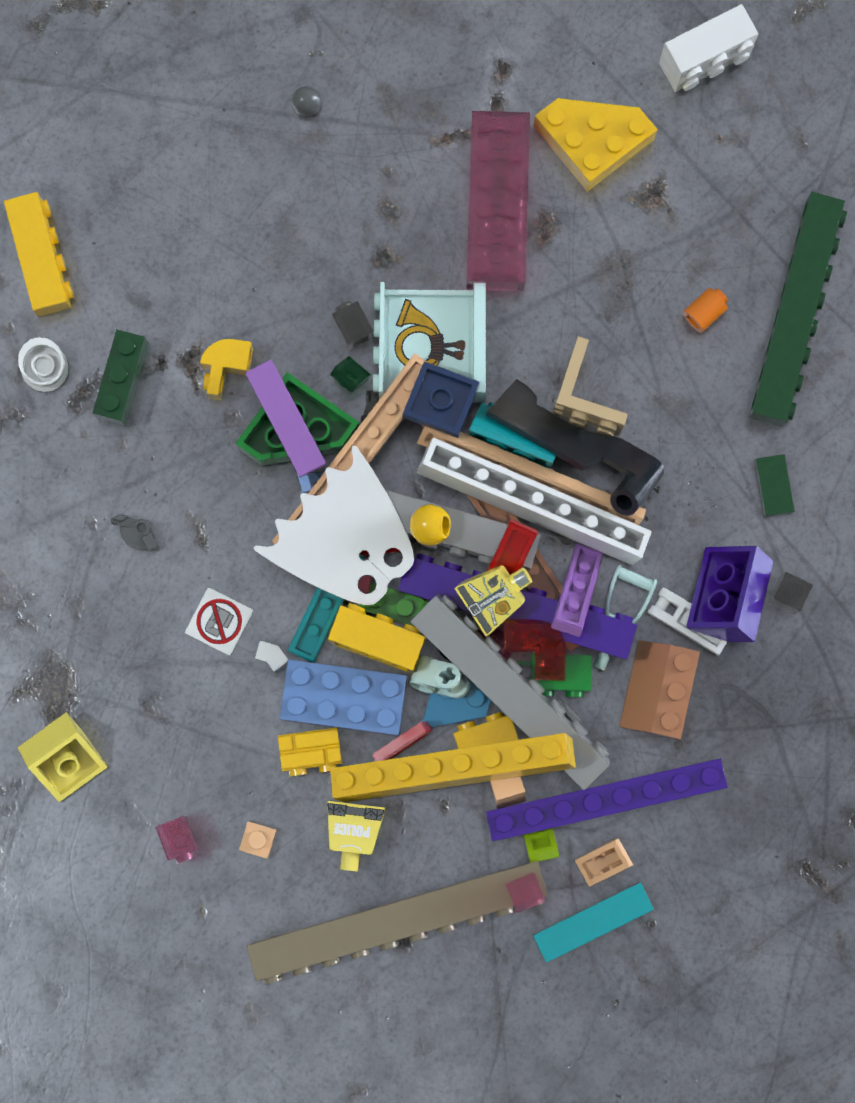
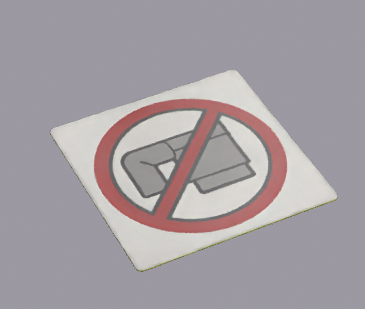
(219, 621)

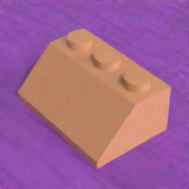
(659, 689)

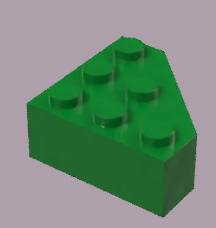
(325, 421)

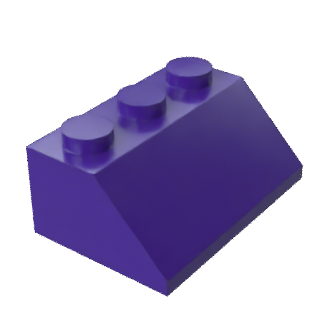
(730, 593)

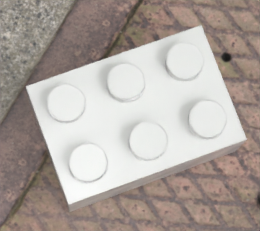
(708, 49)

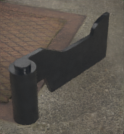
(581, 448)

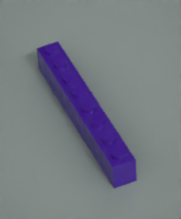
(599, 632)
(606, 799)

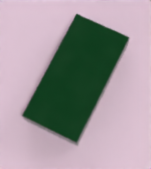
(774, 485)

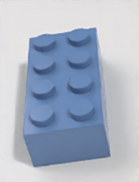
(343, 698)

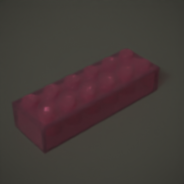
(498, 200)

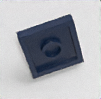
(441, 399)

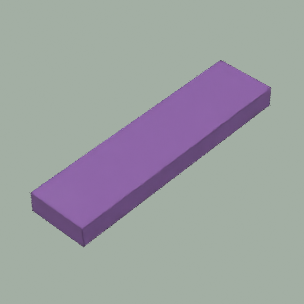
(285, 418)
(577, 590)

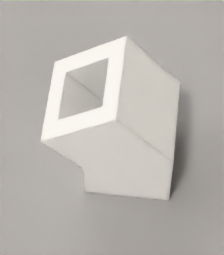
(272, 655)

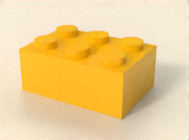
(377, 638)

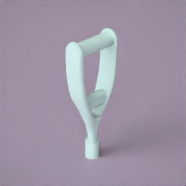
(637, 580)

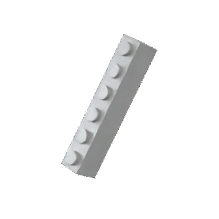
(467, 532)

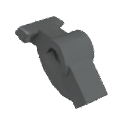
(136, 532)

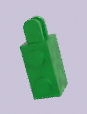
(577, 676)

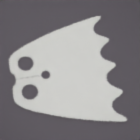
(334, 530)

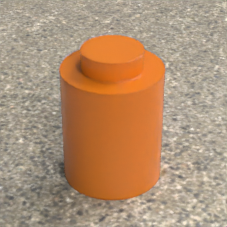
(706, 309)

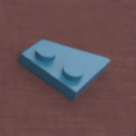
(447, 710)

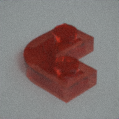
(544, 641)

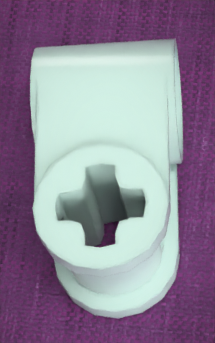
(439, 678)

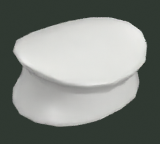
(43, 364)

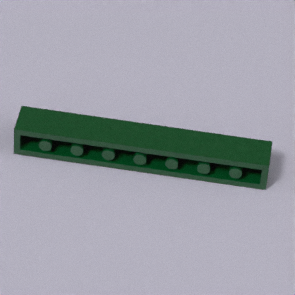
(797, 309)

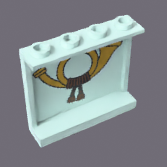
(435, 325)

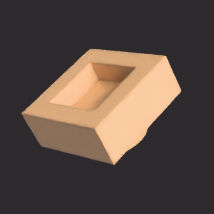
(257, 839)

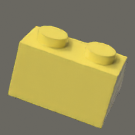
(62, 757)

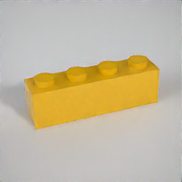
(38, 255)

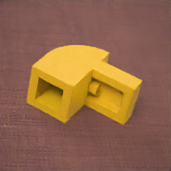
(221, 358)

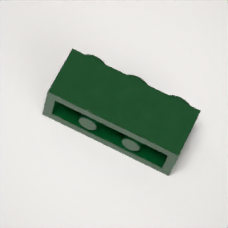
(120, 378)

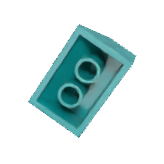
(497, 434)

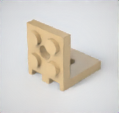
(583, 412)

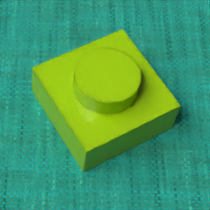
(541, 845)

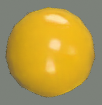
(430, 525)

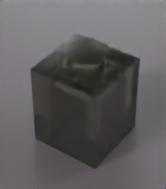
(352, 324)
(790, 593)

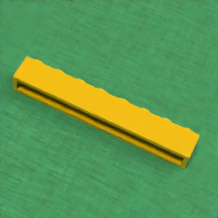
(453, 768)

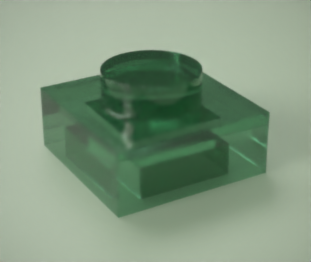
(350, 374)

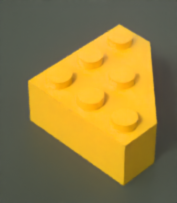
(593, 136)

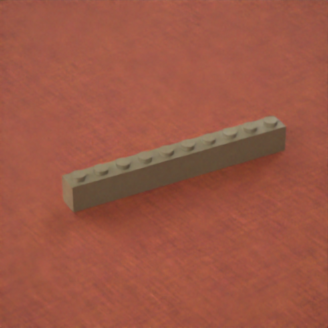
(386, 925)

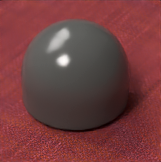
(306, 101)

